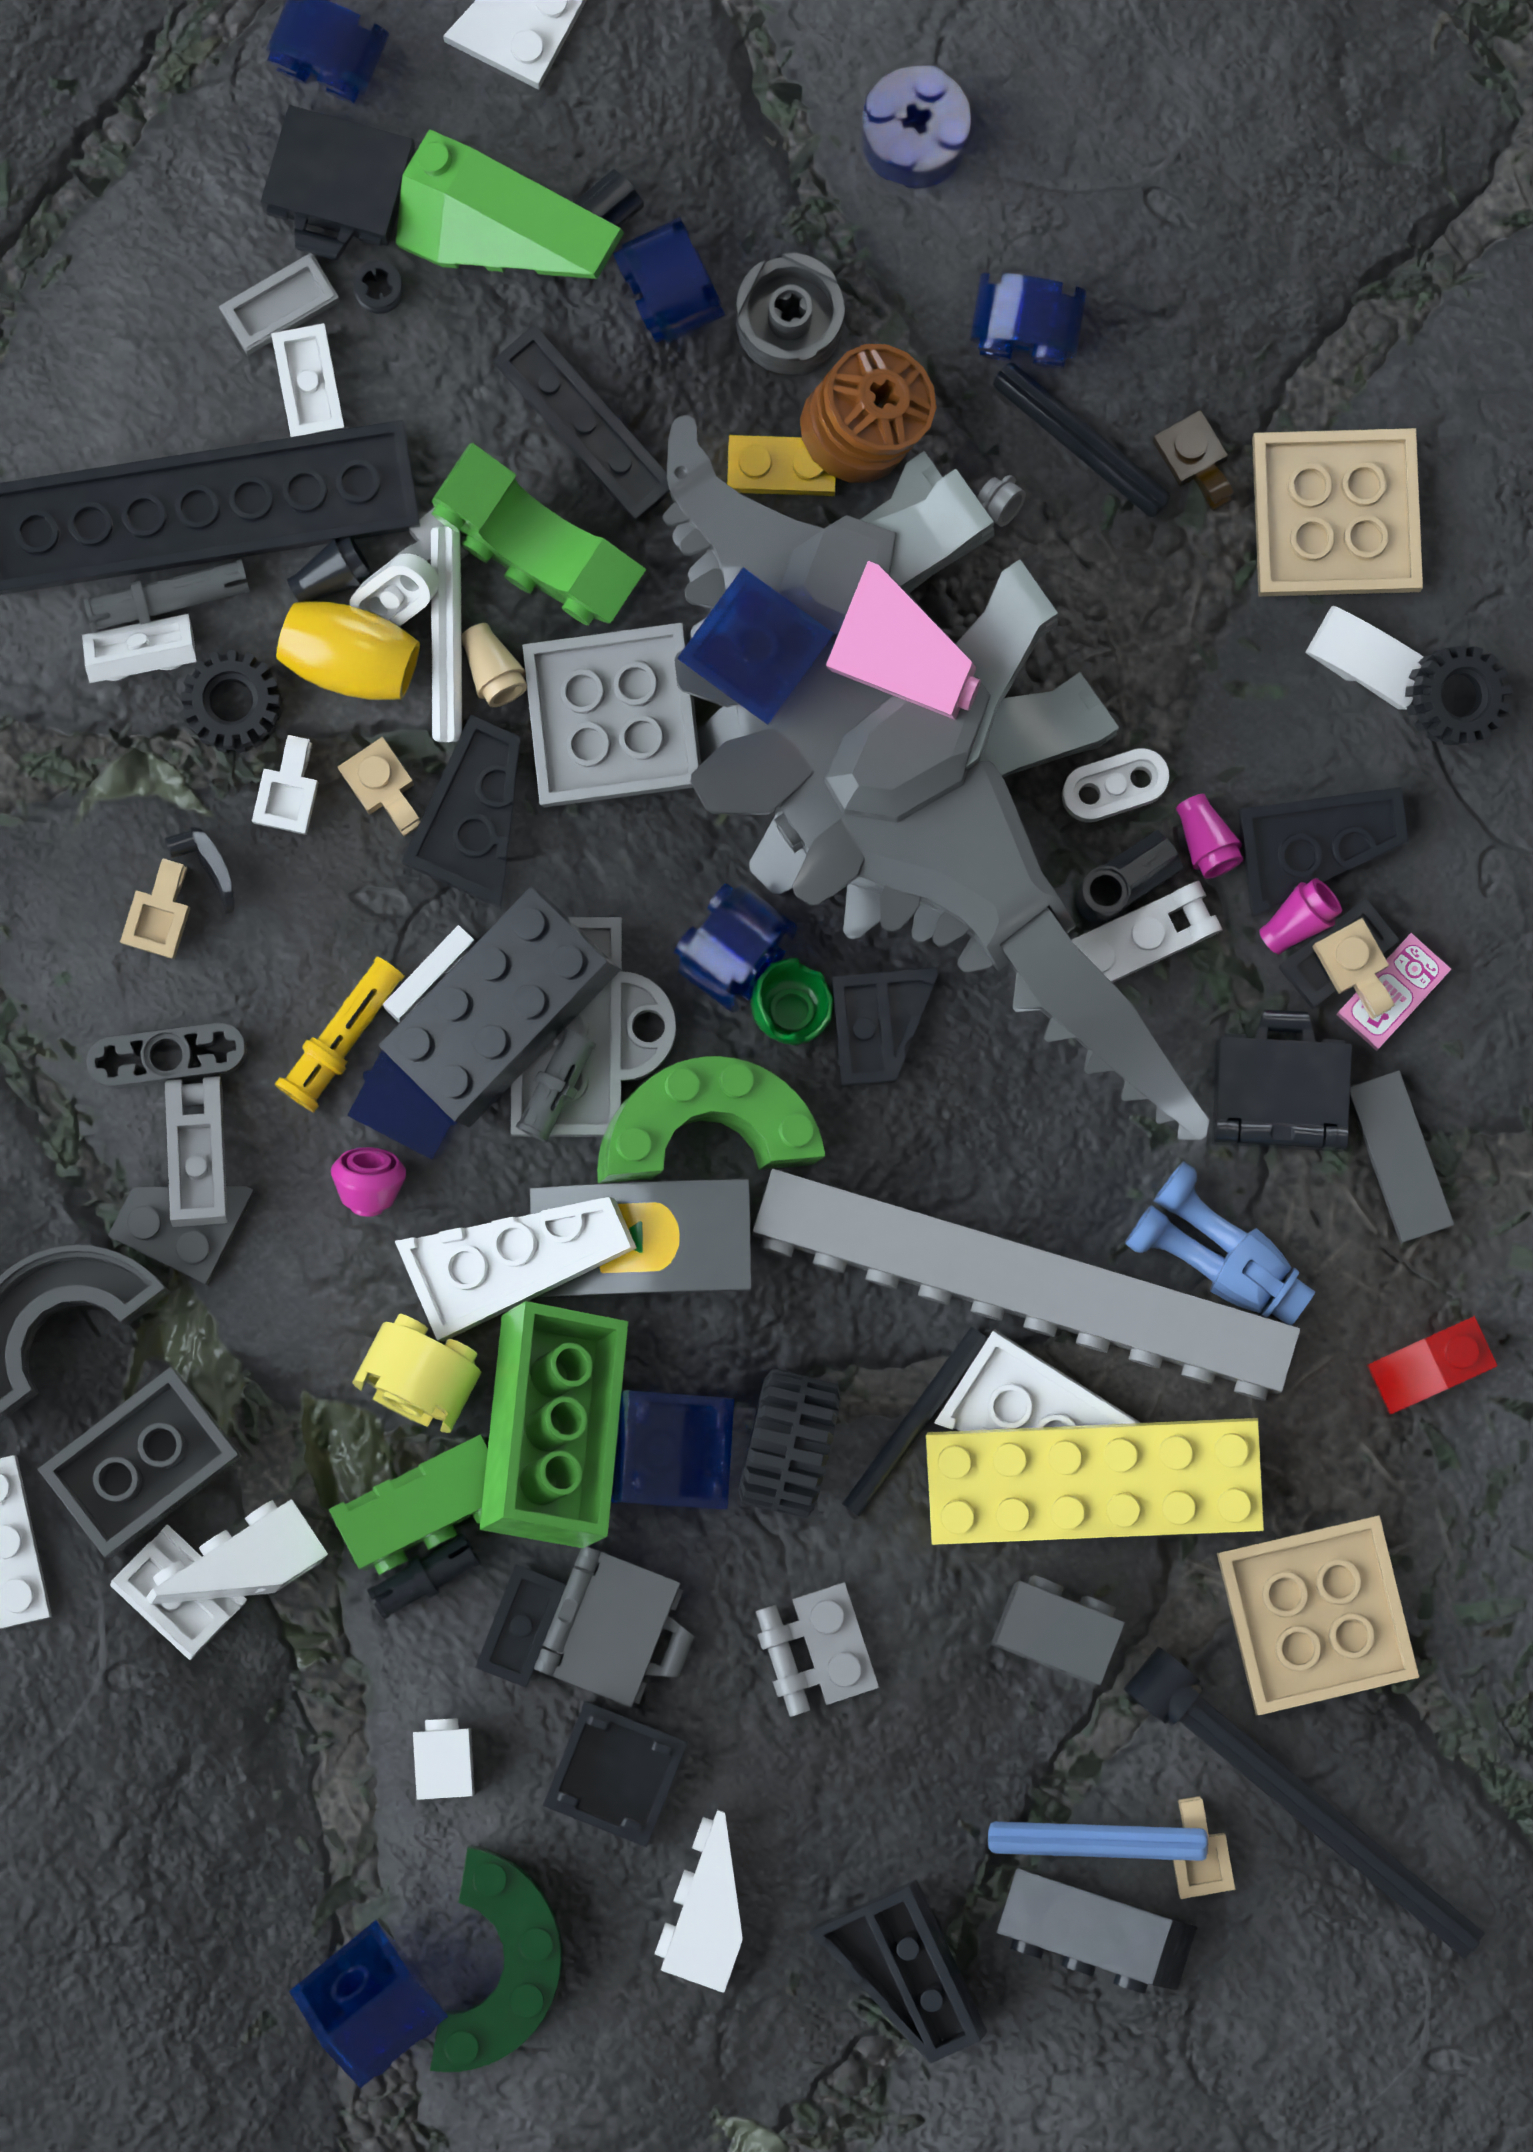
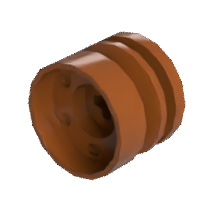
(852, 434)

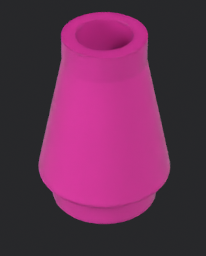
(1209, 839)
(1303, 914)

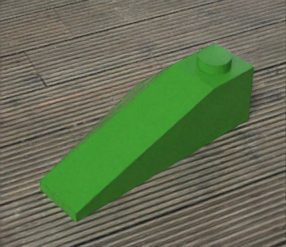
(483, 214)

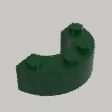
(530, 1970)

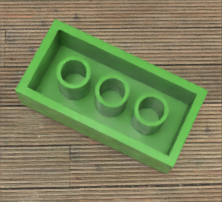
(554, 1425)

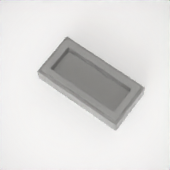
(279, 303)

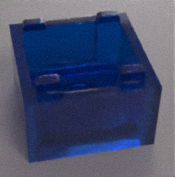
(673, 1451)

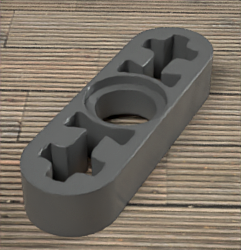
(128, 1075)

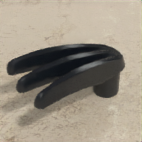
(209, 858)

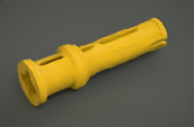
(382, 980)

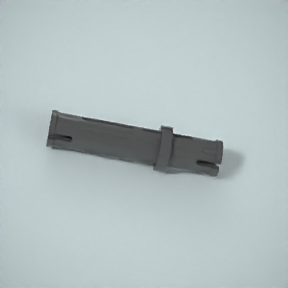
(165, 595)

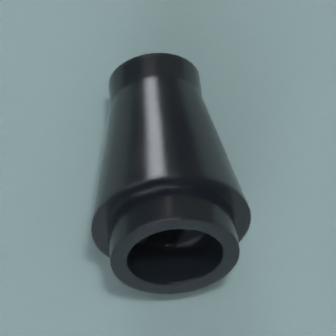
(331, 571)

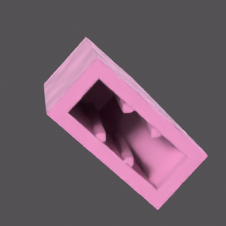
(900, 649)

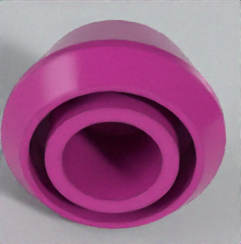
(368, 1179)

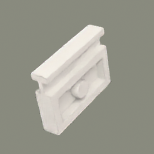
(184, 1623)

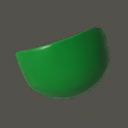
(791, 1002)

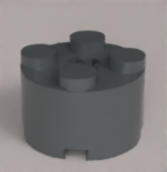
(775, 288)

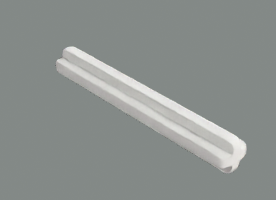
(446, 636)

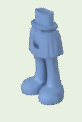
(1251, 1273)

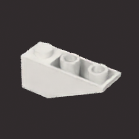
(253, 1562)
(709, 1924)

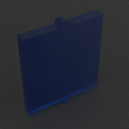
(400, 1108)

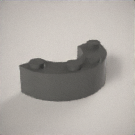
(53, 1282)

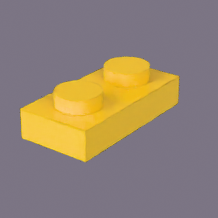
(775, 467)

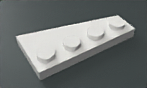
(516, 34)
(1019, 1390)

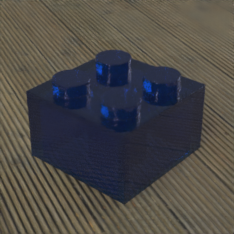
(756, 646)
(368, 2004)

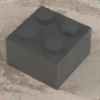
(1058, 1631)

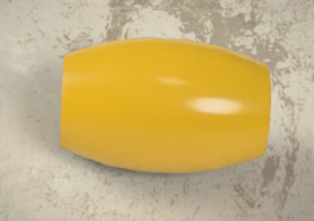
(348, 650)

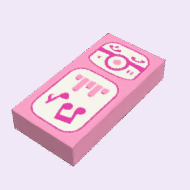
(1408, 979)

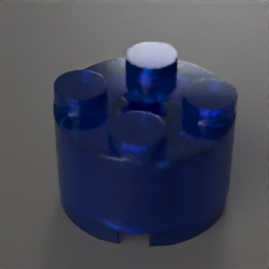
(327, 44)
(902, 153)
(672, 280)
(1027, 318)
(733, 945)

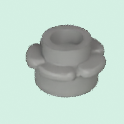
(1002, 499)

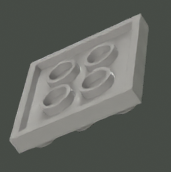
(610, 715)

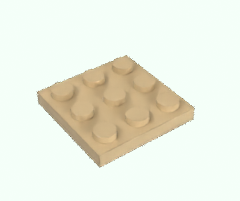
(1337, 512)
(1317, 1615)

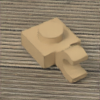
(379, 781)
(156, 919)
(1352, 961)
(1214, 1872)

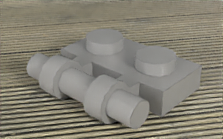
(833, 1644)

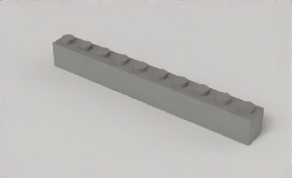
(1025, 1282)

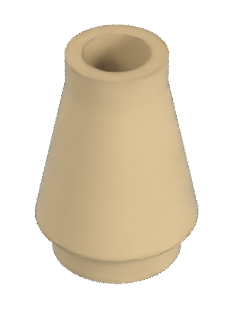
(493, 668)

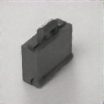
(611, 1628)

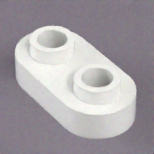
(398, 589)
(1114, 785)

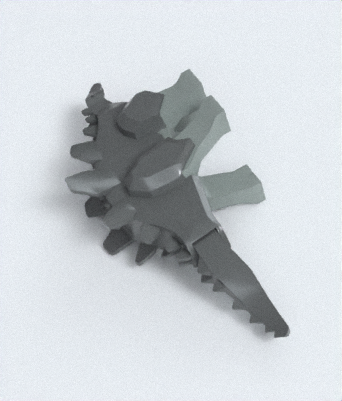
(893, 792)

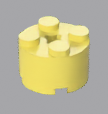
(418, 1373)

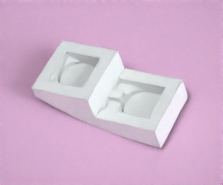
(1365, 655)

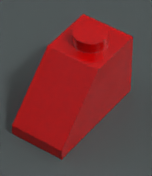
(1432, 1365)

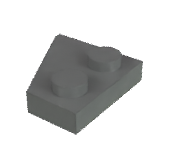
(191, 1250)

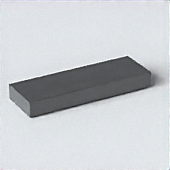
(1400, 1157)

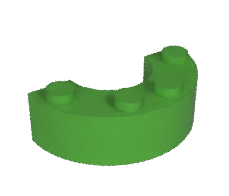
(533, 541)
(710, 1090)

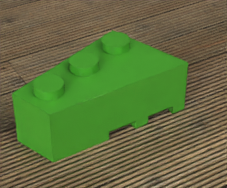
(414, 1507)

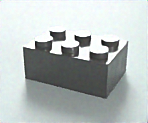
(140, 1463)

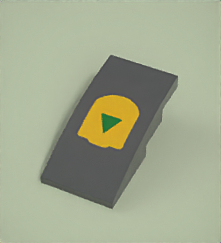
(684, 1235)

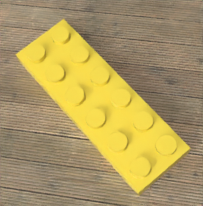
(1095, 1481)

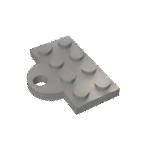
(617, 1053)

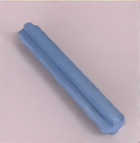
(1098, 1841)

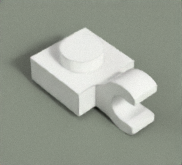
(287, 796)

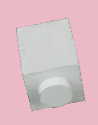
(443, 1760)

